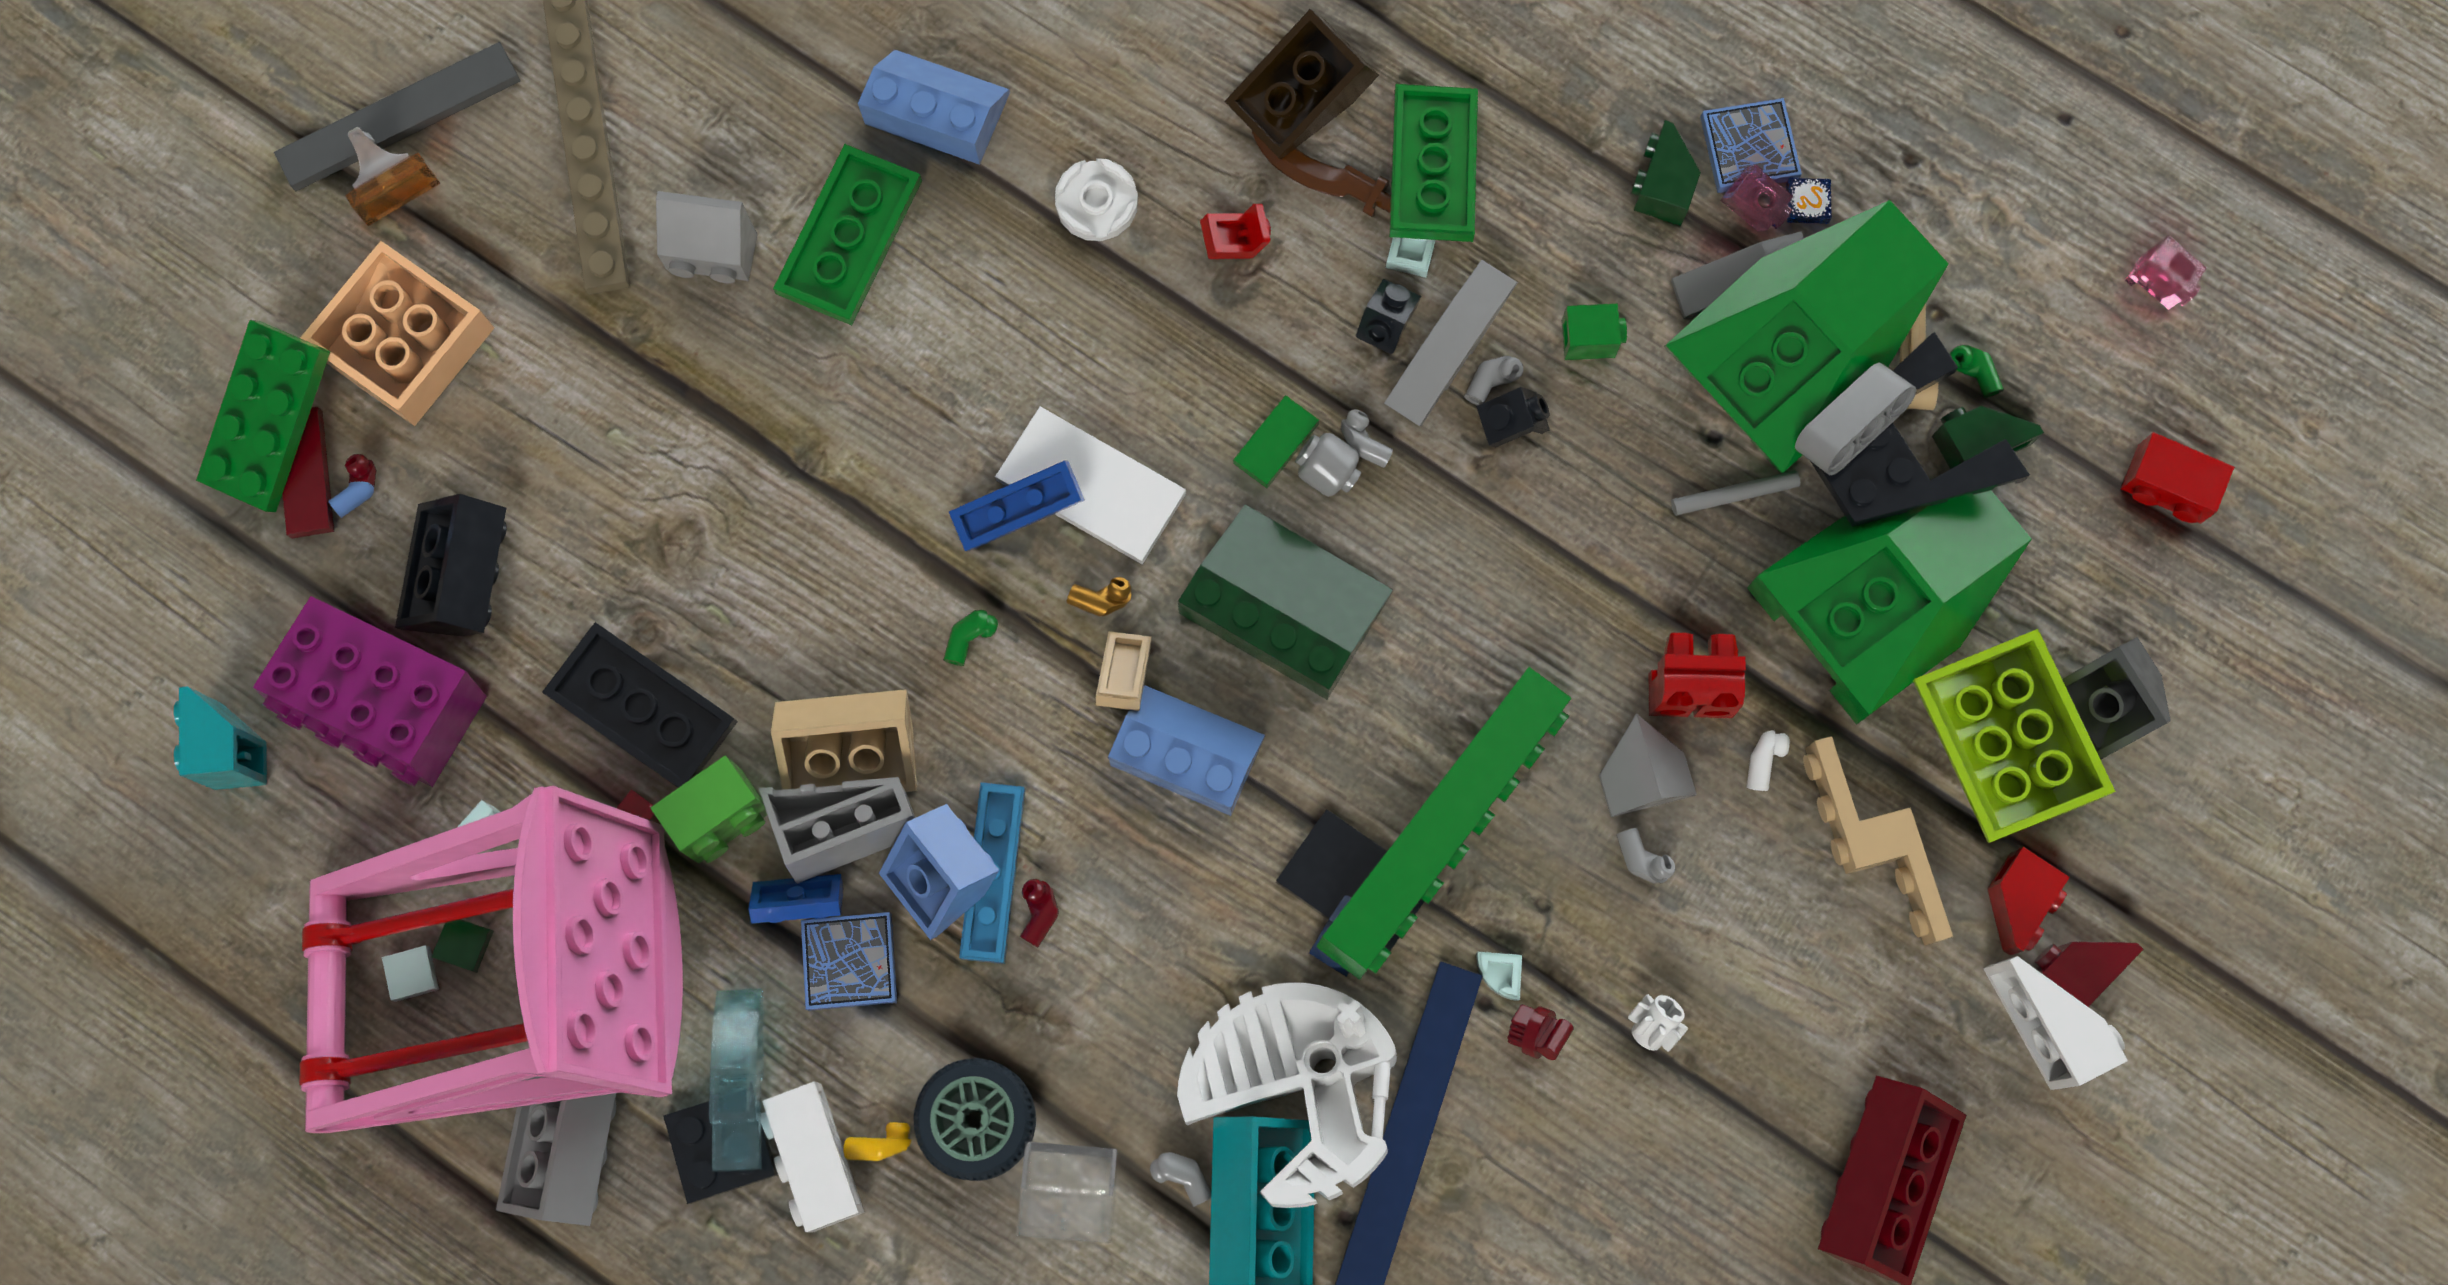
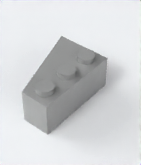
(836, 823)

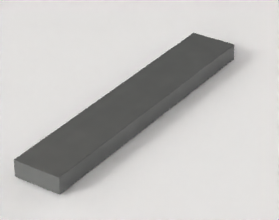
(398, 115)

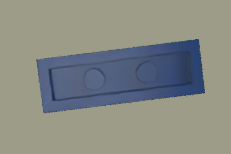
(1016, 505)

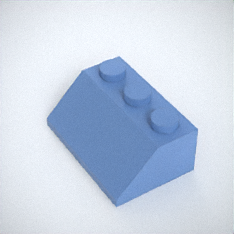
(932, 105)
(1186, 750)

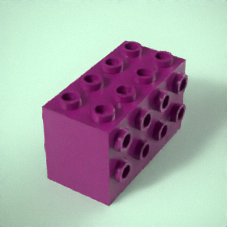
(369, 693)

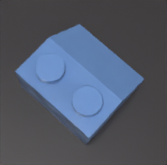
(937, 869)

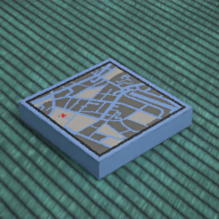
(1748, 137)
(848, 961)

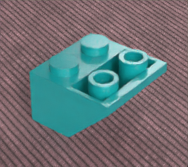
(216, 744)

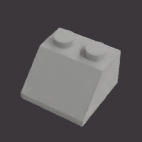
(704, 237)

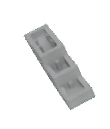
(1451, 342)

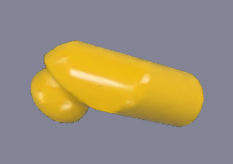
(877, 1149)

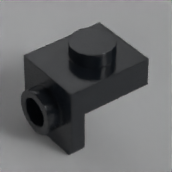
(1387, 316)
(1513, 416)

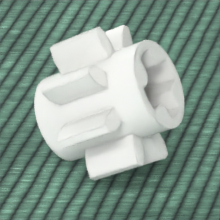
(1657, 1022)

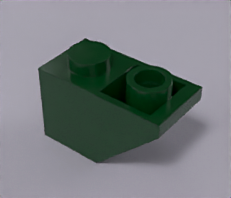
(1670, 179)

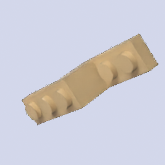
(1877, 842)

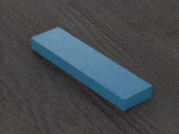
(999, 835)

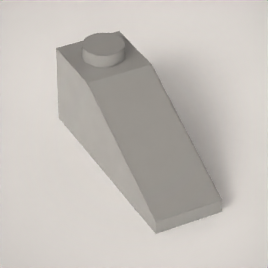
(1704, 284)

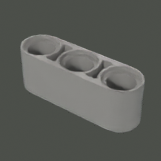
(1855, 418)

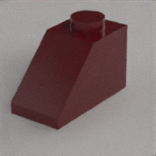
(2086, 967)

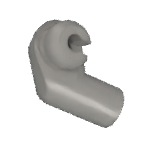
(1493, 374)
(1356, 436)
(1182, 1171)

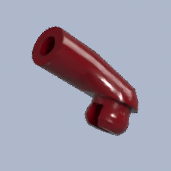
(1042, 909)

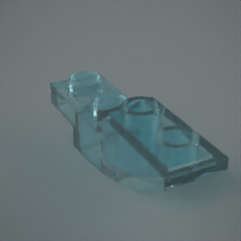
(736, 1080)

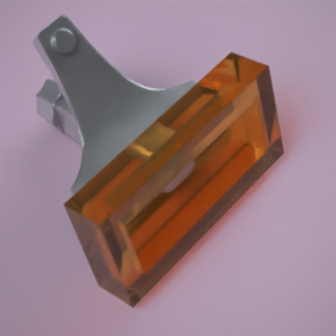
(386, 178)

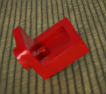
(1236, 233)

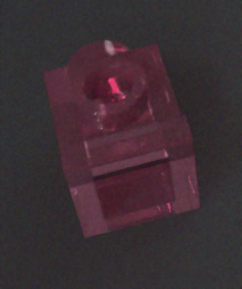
(1744, 195)
(2168, 273)

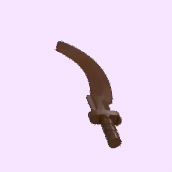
(1331, 179)

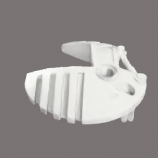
(1271, 1051)

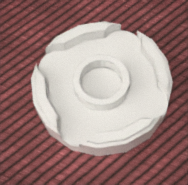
(1096, 199)

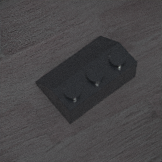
(452, 566)

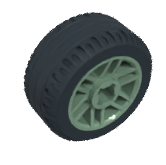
(944, 1112)

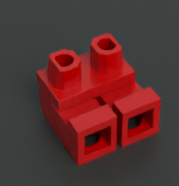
(1698, 683)

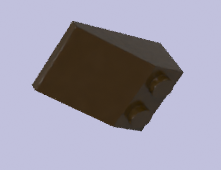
(1301, 85)

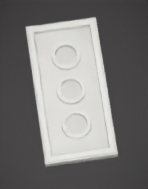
(1123, 499)

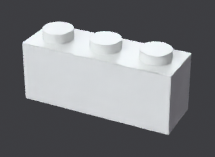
(811, 1157)

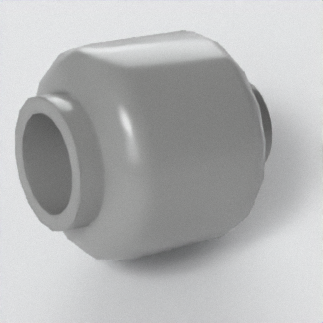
(1328, 464)

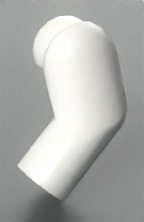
(1762, 758)

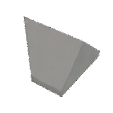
(1644, 771)

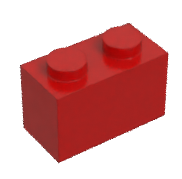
(2177, 478)

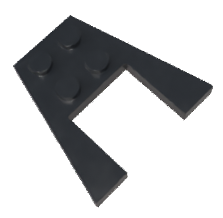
(1888, 477)

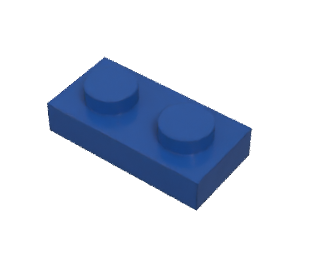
(786, 900)

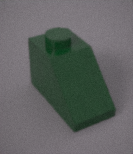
(1972, 432)

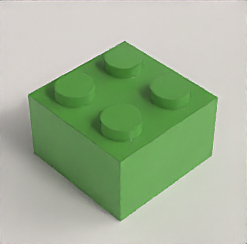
(711, 811)

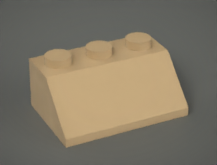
(844, 739)

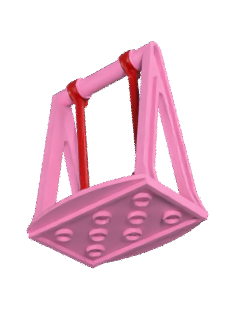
(589, 954)

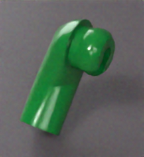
(1979, 366)
(965, 631)

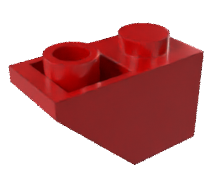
(2022, 897)

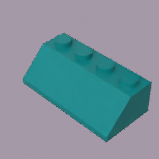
(1247, 1235)

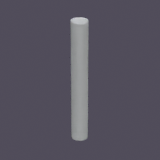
(1735, 493)

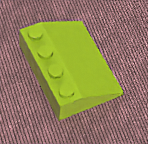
(2013, 736)

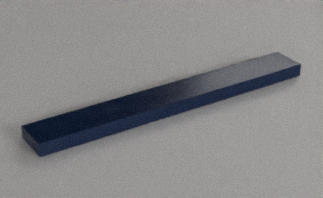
(1410, 1126)

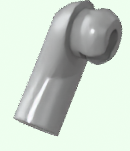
(1641, 862)

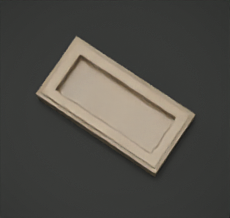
(1123, 671)

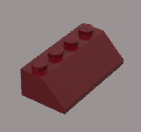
(1892, 1180)

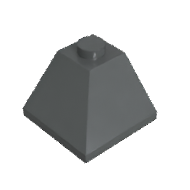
(2119, 697)

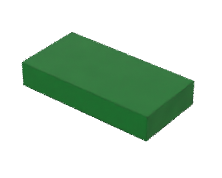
(1276, 441)

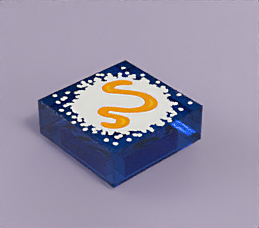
(1810, 200)

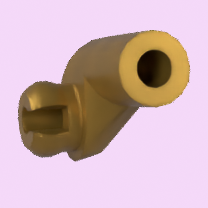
(1104, 601)

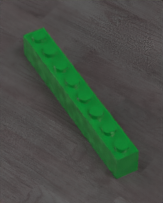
(1443, 823)

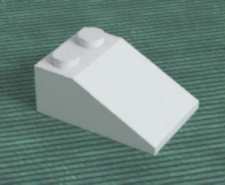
(2059, 1031)

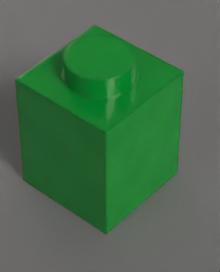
(1592, 331)

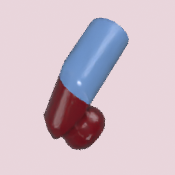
(361, 485)

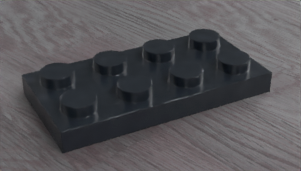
(639, 706)

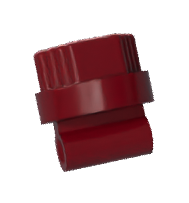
(1539, 1032)

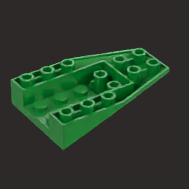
(1809, 324)
(1893, 592)

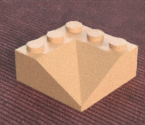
(398, 332)

